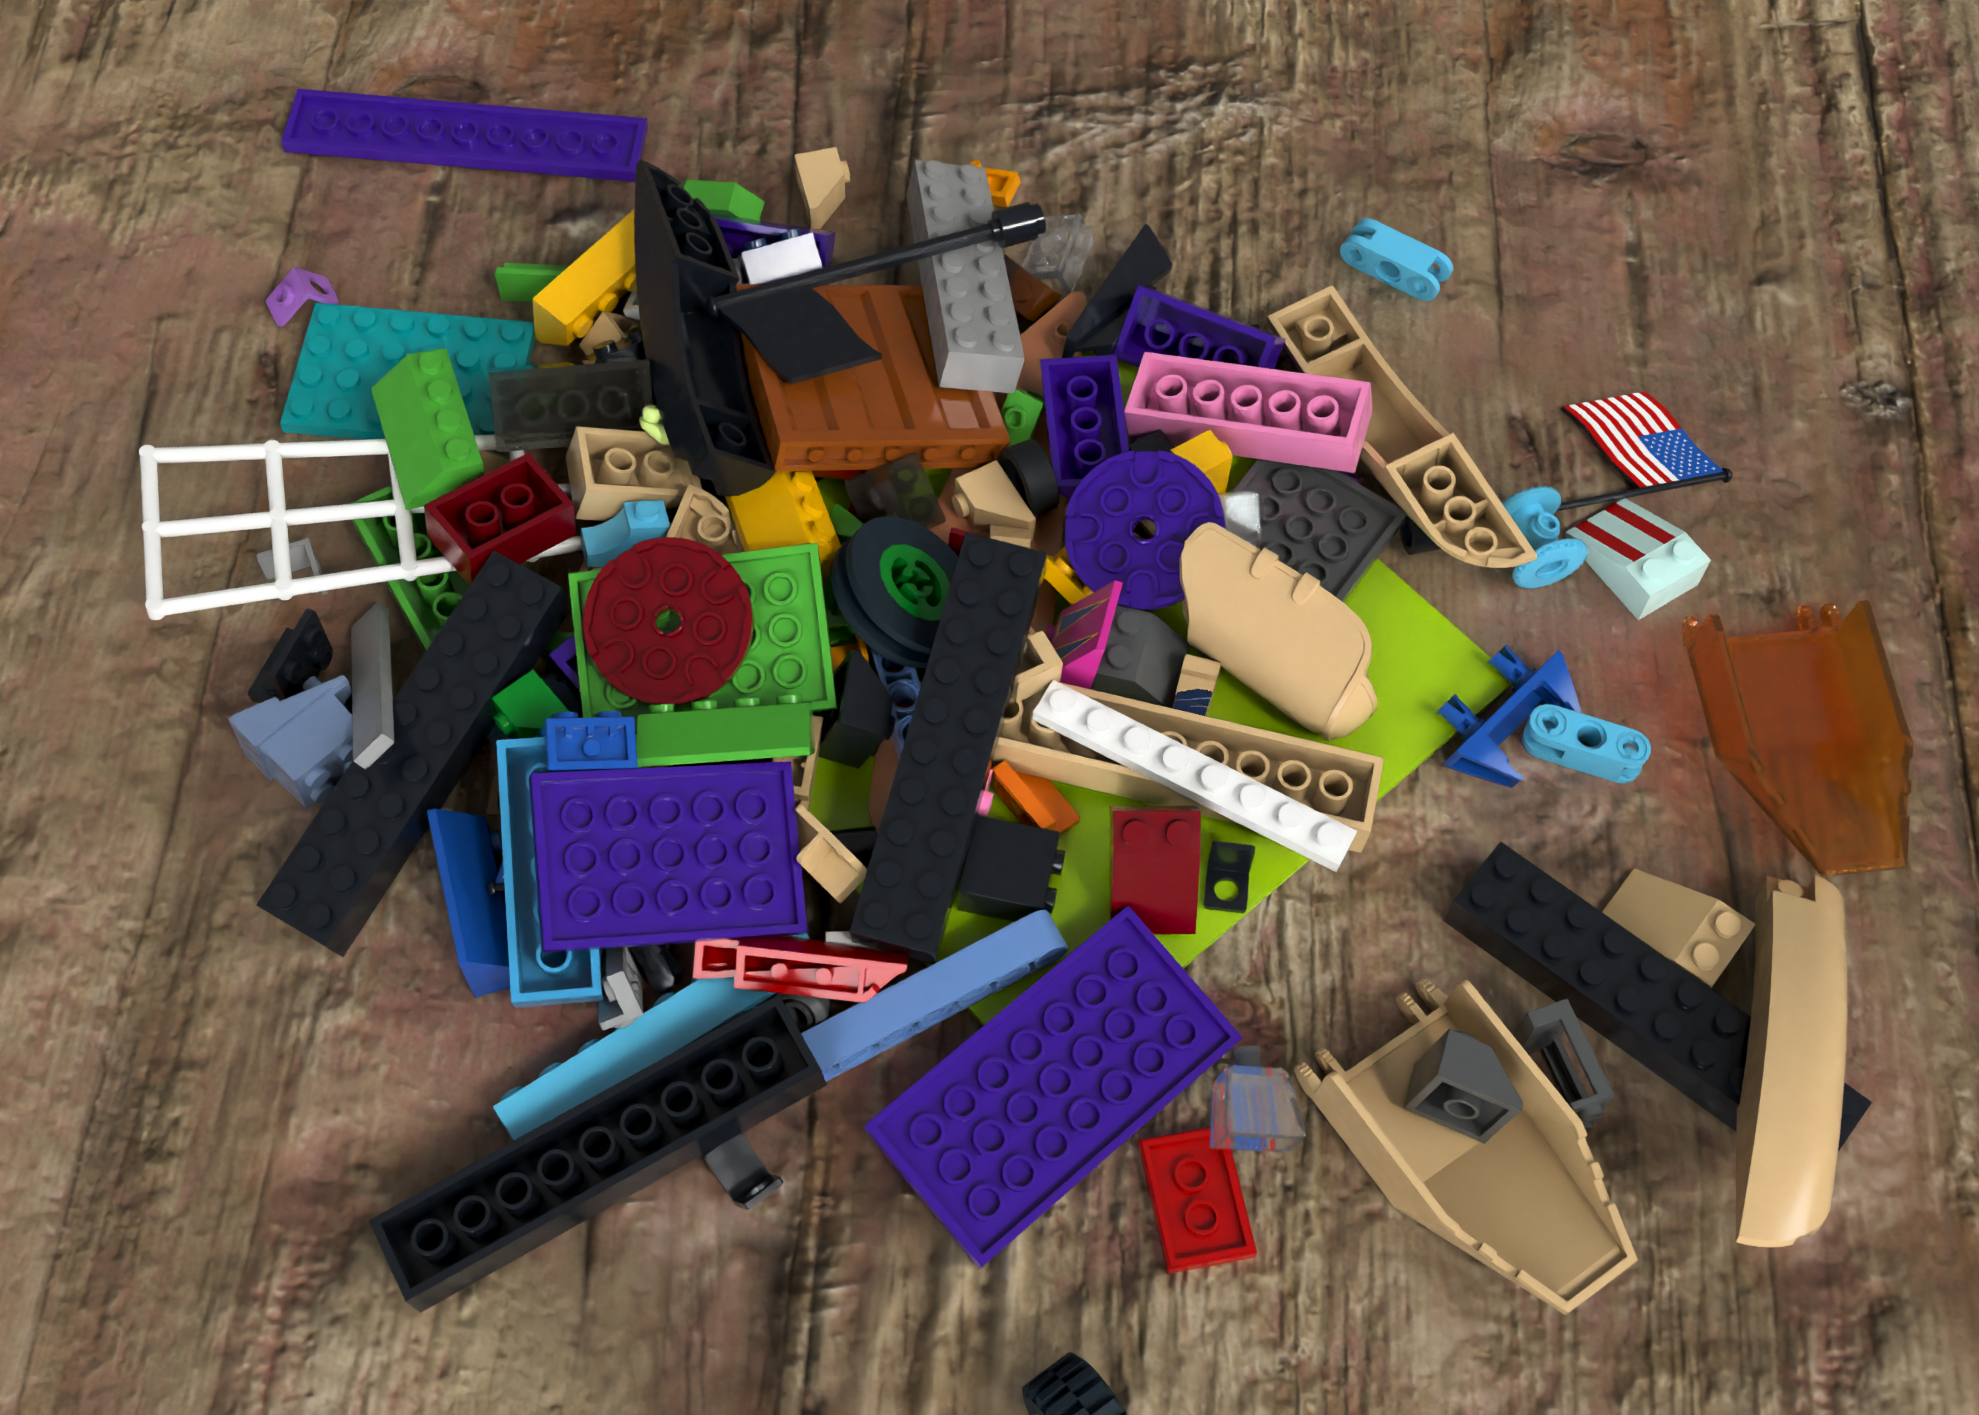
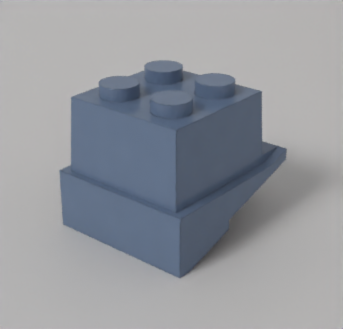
(301, 739)

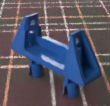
(1480, 750)

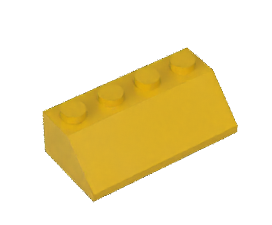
(587, 287)
(785, 514)

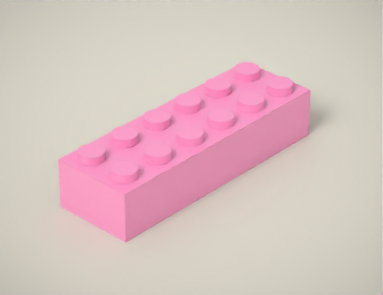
(1252, 410)

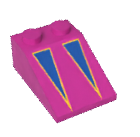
(1083, 634)

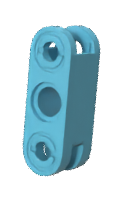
(1396, 259)
(1556, 735)

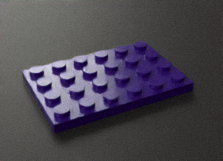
(666, 855)

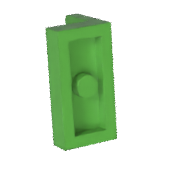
(524, 281)

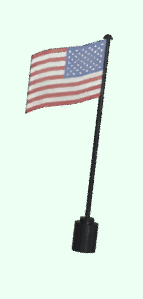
(1637, 440)

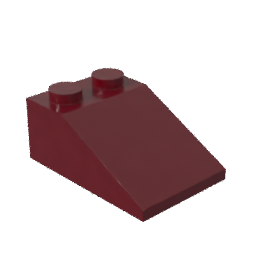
(1156, 865)

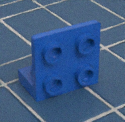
(589, 743)

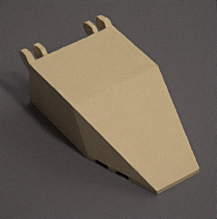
(1520, 1201)

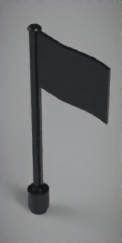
(807, 336)

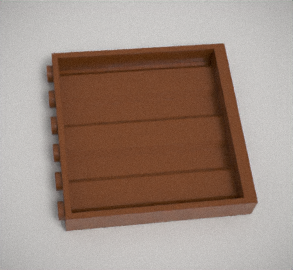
(876, 408)

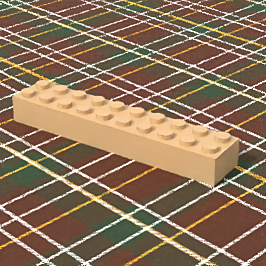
(1313, 773)

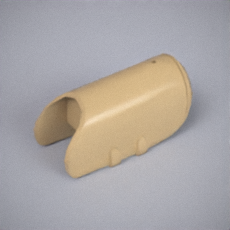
(1277, 632)

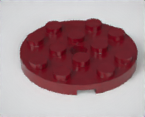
(660, 578)

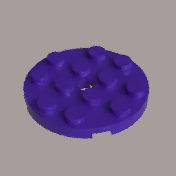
(1111, 504)

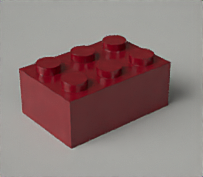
(506, 511)

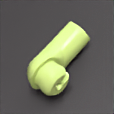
(653, 425)

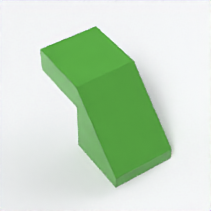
(725, 198)

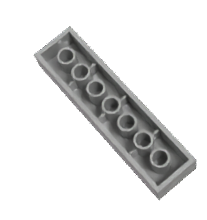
(966, 288)

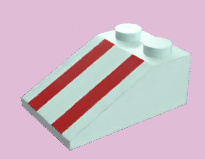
(1640, 556)

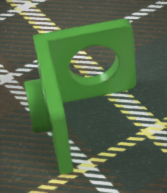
(1022, 414)

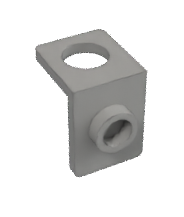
(301, 556)

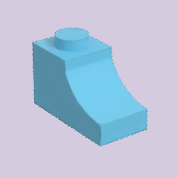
(633, 524)

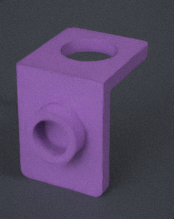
(294, 291)

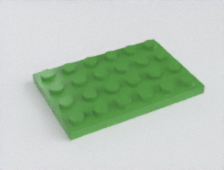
(787, 647)

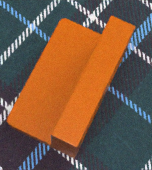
(1033, 799)

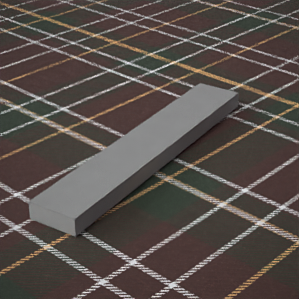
(371, 686)

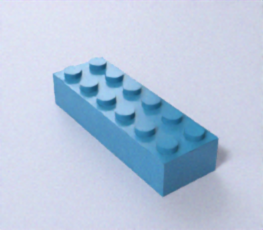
(534, 975)

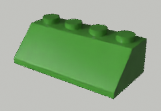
(426, 427)
(725, 733)

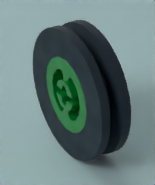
(894, 587)

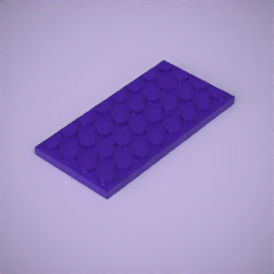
(1052, 1086)

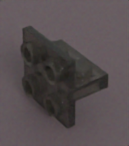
(896, 491)

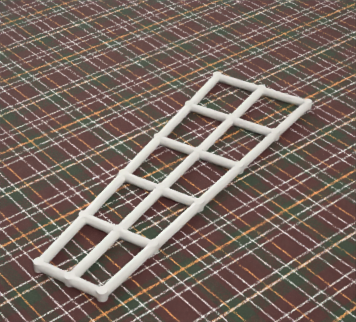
(279, 518)

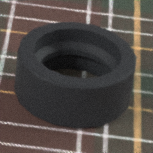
(1031, 475)

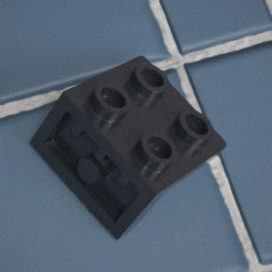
(294, 660)

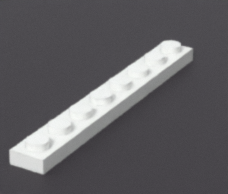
(1194, 775)

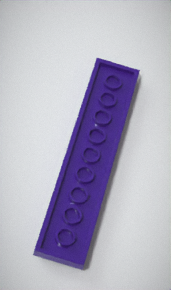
(465, 135)

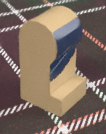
(1196, 685)

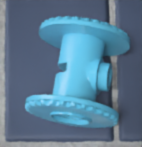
(1534, 516)

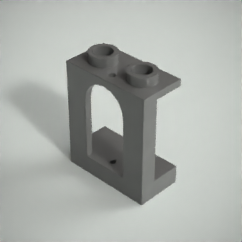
(1542, 1032)

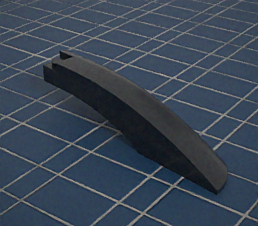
(690, 353)

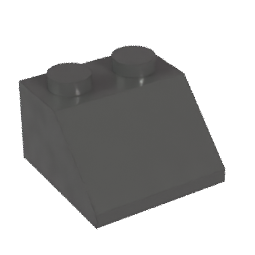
(1141, 658)
(1463, 1087)

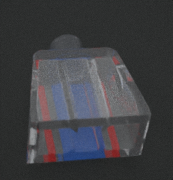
(1254, 1107)

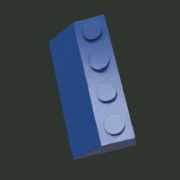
(478, 922)

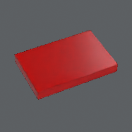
(1195, 1201)

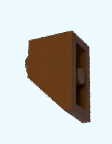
(1029, 294)

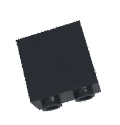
(1009, 870)

